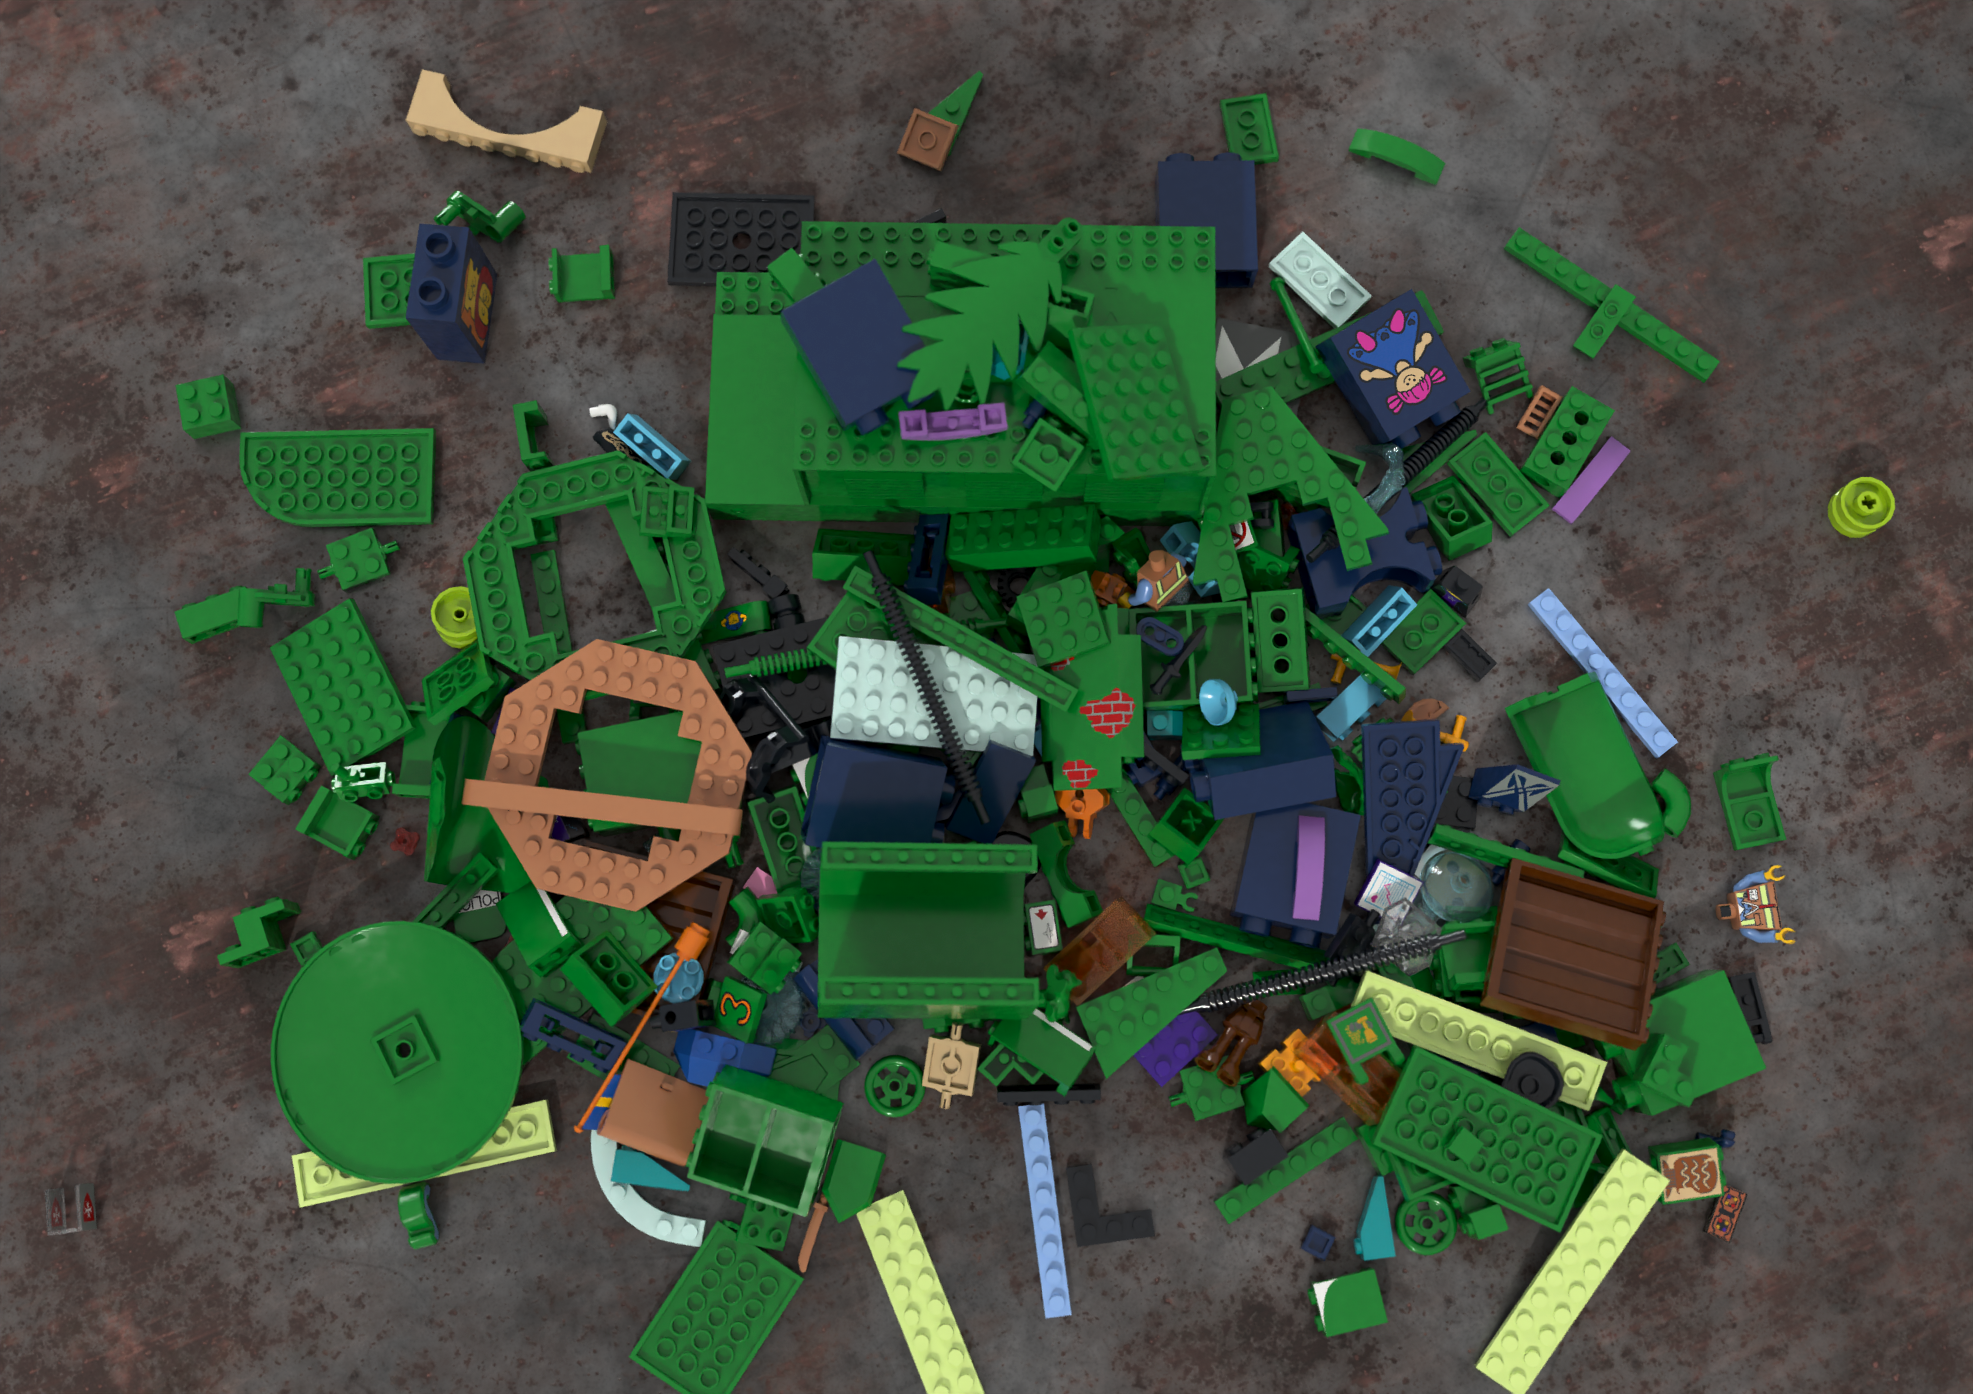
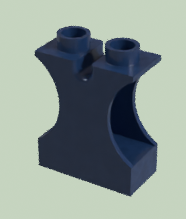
(1392, 556)

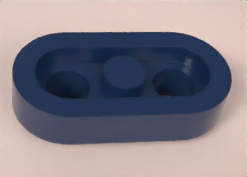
(1160, 637)

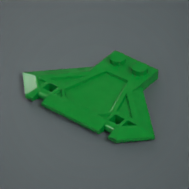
(813, 1064)

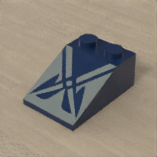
(1510, 787)

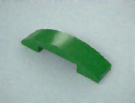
(1399, 152)

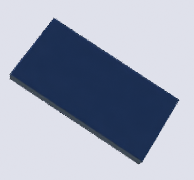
(1001, 776)

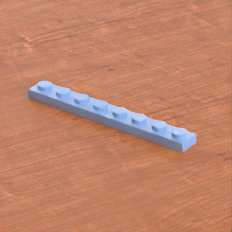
(1592, 659)
(1044, 1211)

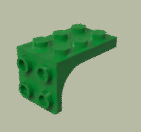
(1749, 801)

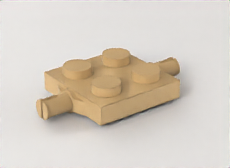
(951, 1065)

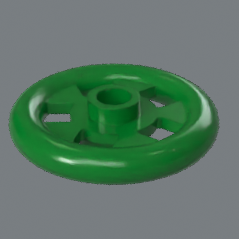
(883, 1105)
(1430, 1245)

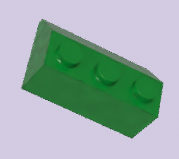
(608, 978)

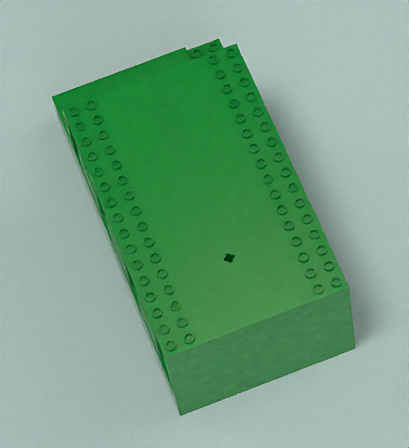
(787, 458)

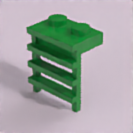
(1494, 359)

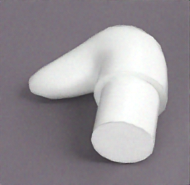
(605, 410)

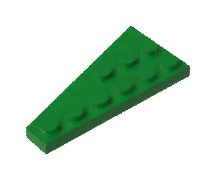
(1135, 1013)

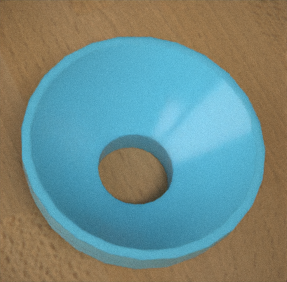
(1213, 701)

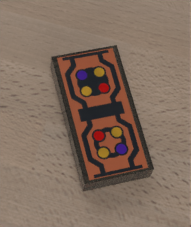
(1725, 1214)

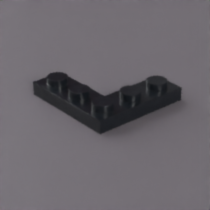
(1097, 1229)

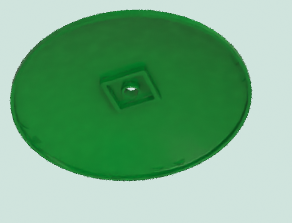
(343, 1065)

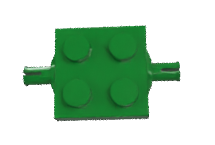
(358, 559)
(1207, 1094)

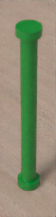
(1316, 365)

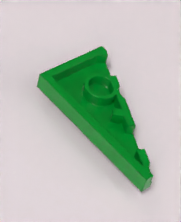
(958, 104)
(1441, 460)

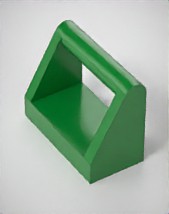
(1156, 941)

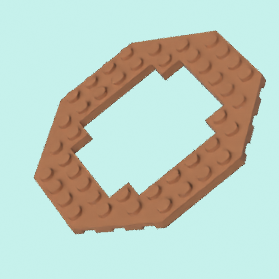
(521, 750)

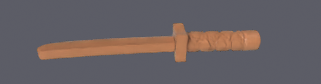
(820, 1209)

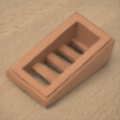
(1549, 395)

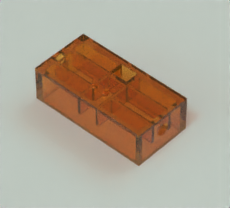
(1119, 937)
(1325, 1059)

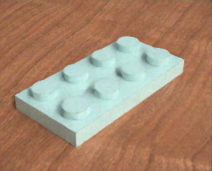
(1319, 281)

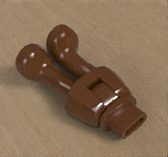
(1245, 1026)

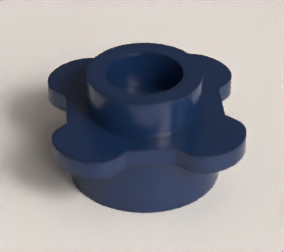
(818, 1023)

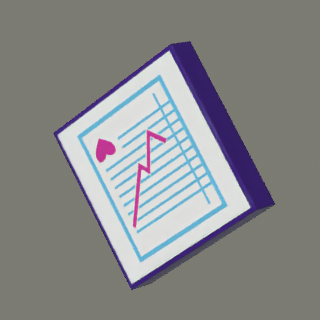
(1386, 886)

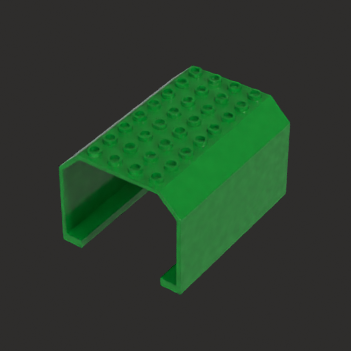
(924, 931)

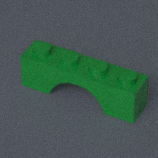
(1053, 846)

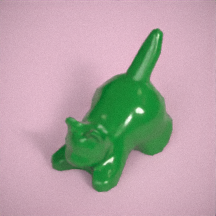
(1057, 994)

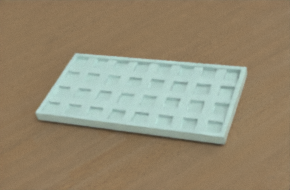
(881, 704)

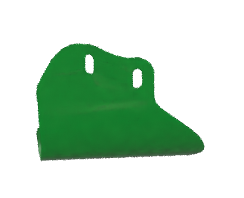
(460, 830)

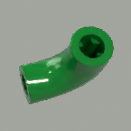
(1676, 799)
(748, 911)

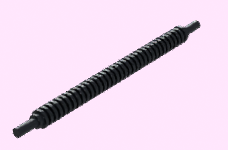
(1415, 463)
(880, 580)
(1246, 992)

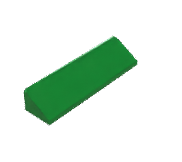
(1612, 1142)

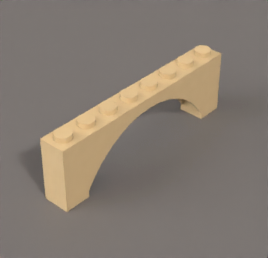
(566, 144)

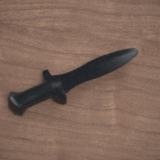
(1172, 668)

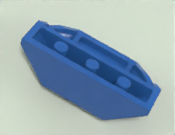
(706, 1053)

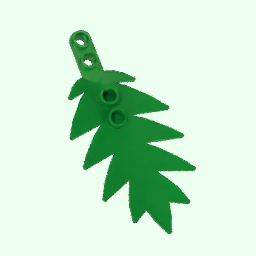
(989, 315)

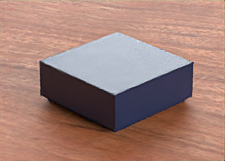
(1317, 1242)

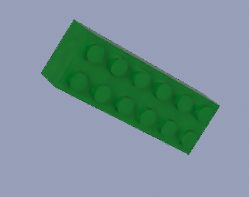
(1023, 538)

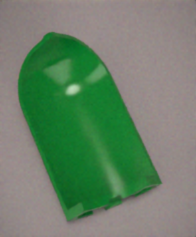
(1602, 791)

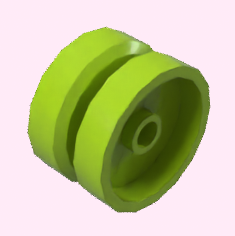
(1861, 507)
(454, 617)

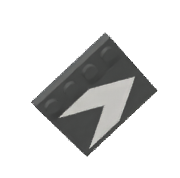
(1247, 344)

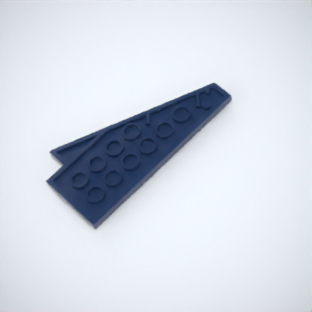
(1403, 789)

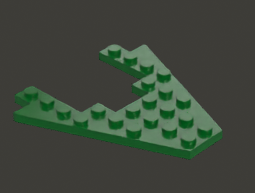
(1263, 449)

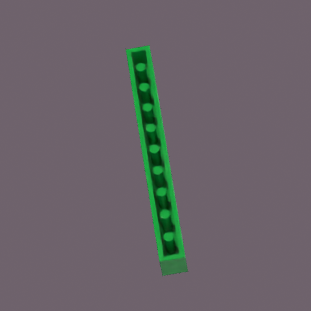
(656, 578)

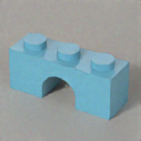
(1184, 540)

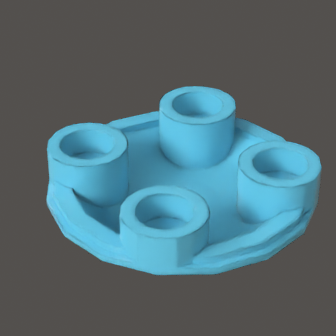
(686, 981)

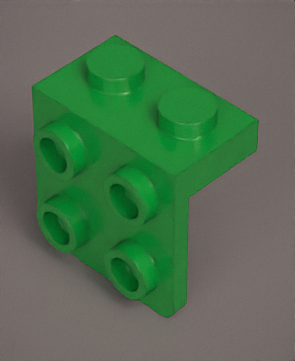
(1132, 554)
(1267, 570)

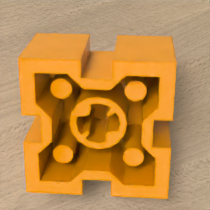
(1289, 1065)

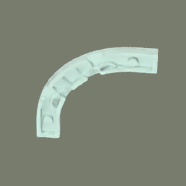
(637, 1210)

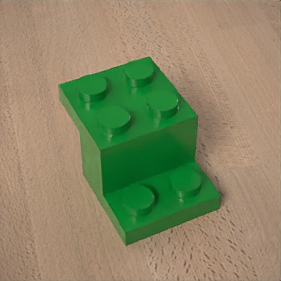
(258, 932)

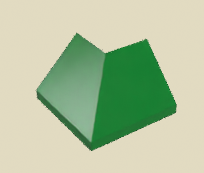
(1272, 1102)

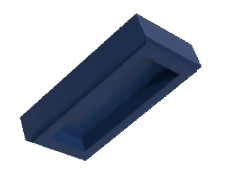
(1310, 695)

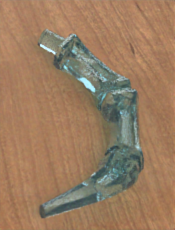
(1394, 476)

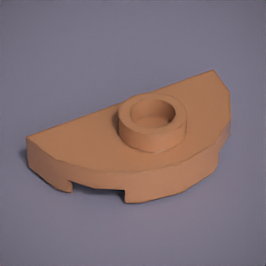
(1428, 709)

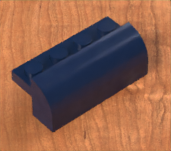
(856, 1034)

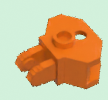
(1109, 588)
(1082, 807)

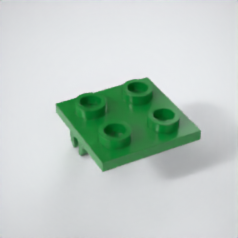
(761, 1224)

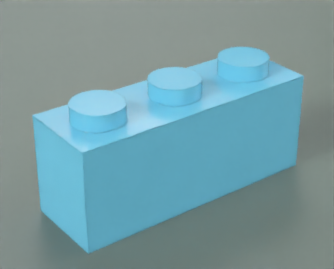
(652, 446)
(1379, 619)
(1348, 708)

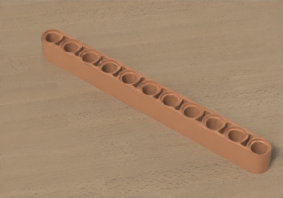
(602, 807)

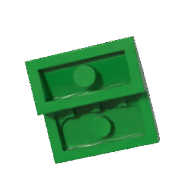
(666, 511)

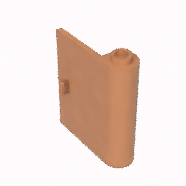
(651, 1117)

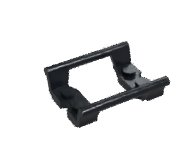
(770, 749)

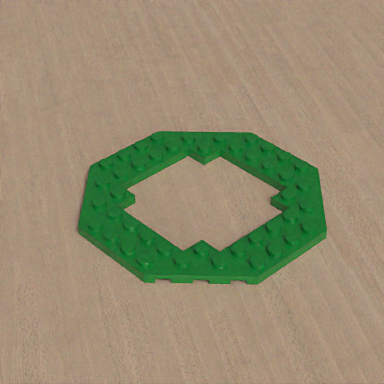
(564, 489)

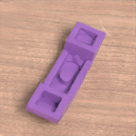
(953, 424)
(1591, 480)
(1309, 868)

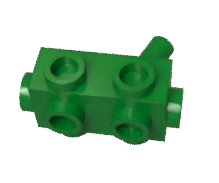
(362, 781)

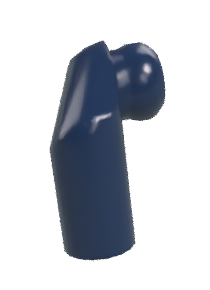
(1725, 1140)

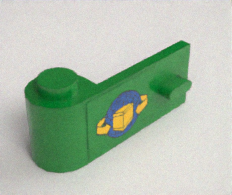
(739, 620)

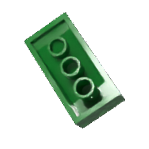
(779, 835)

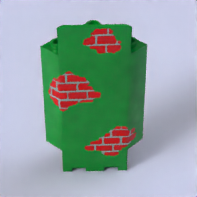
(1105, 716)

